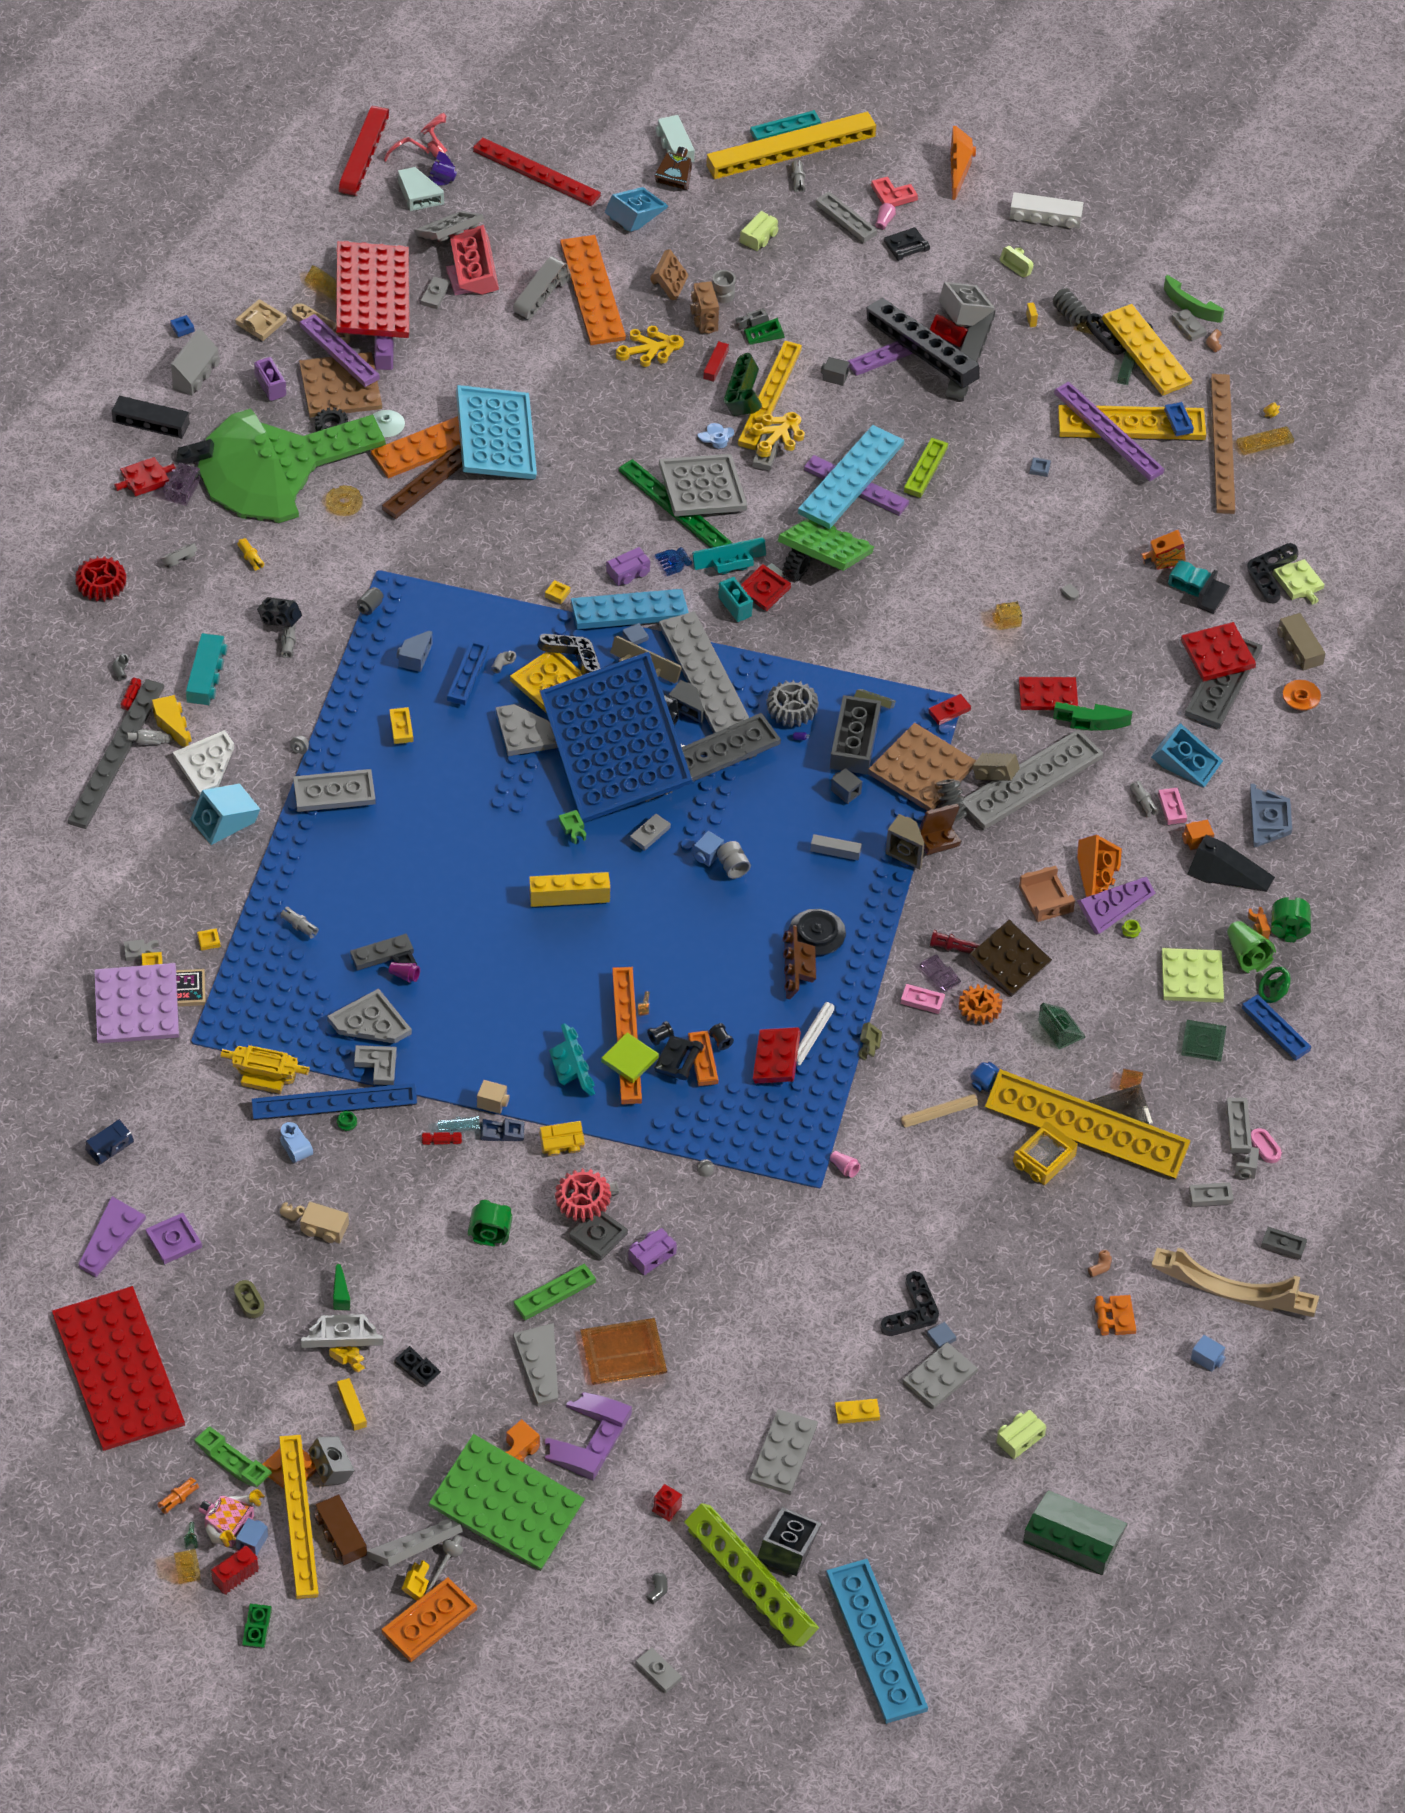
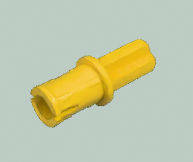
(250, 553)

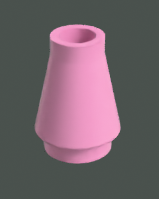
(885, 215)
(846, 1164)

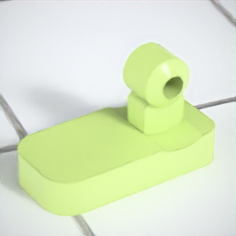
(1016, 261)

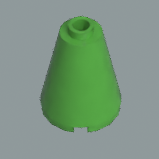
(1250, 947)

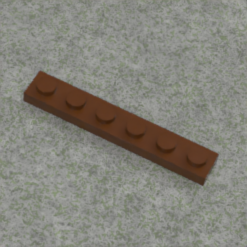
(424, 483)

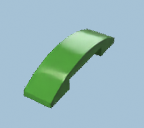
(1208, 311)
(231, 1459)

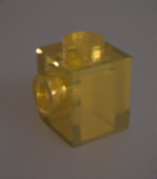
(1007, 615)
(187, 1566)

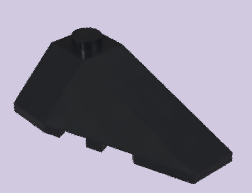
(1222, 864)

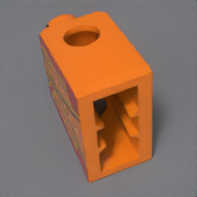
(1166, 551)

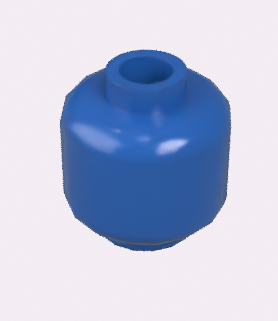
(984, 1076)

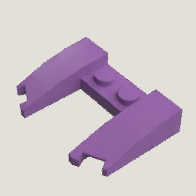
(588, 1461)

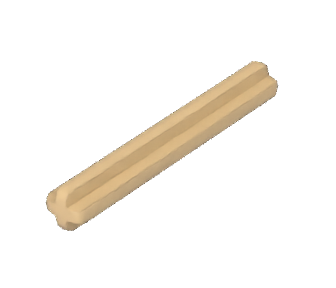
(939, 1110)

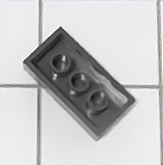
(855, 734)

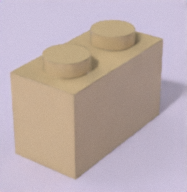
(324, 1222)

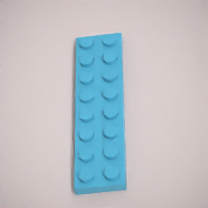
(850, 476)

